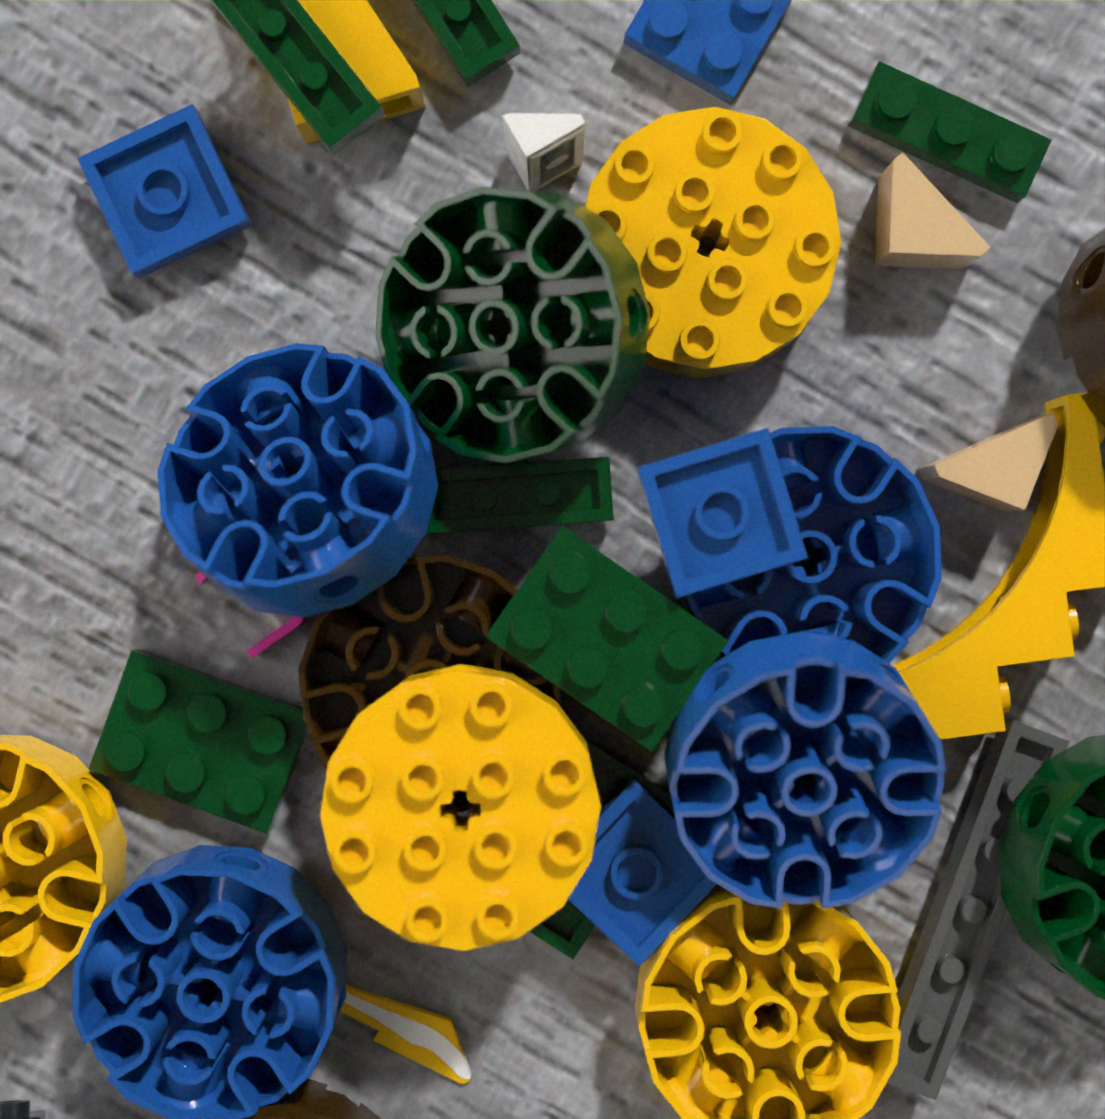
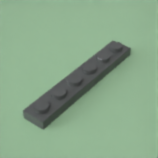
(964, 914)

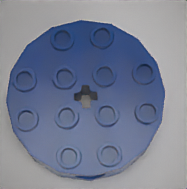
(298, 481)
(871, 545)
(804, 772)
(151, 995)

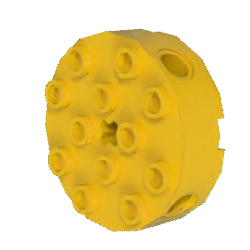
(770, 226)
(56, 860)
(450, 874)
(811, 1057)

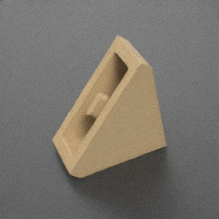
(919, 224)
(997, 469)

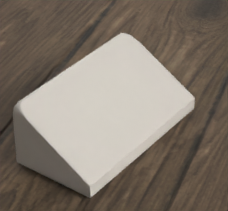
(543, 145)

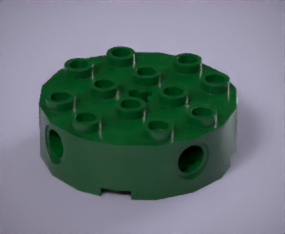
(571, 309)
(1057, 863)

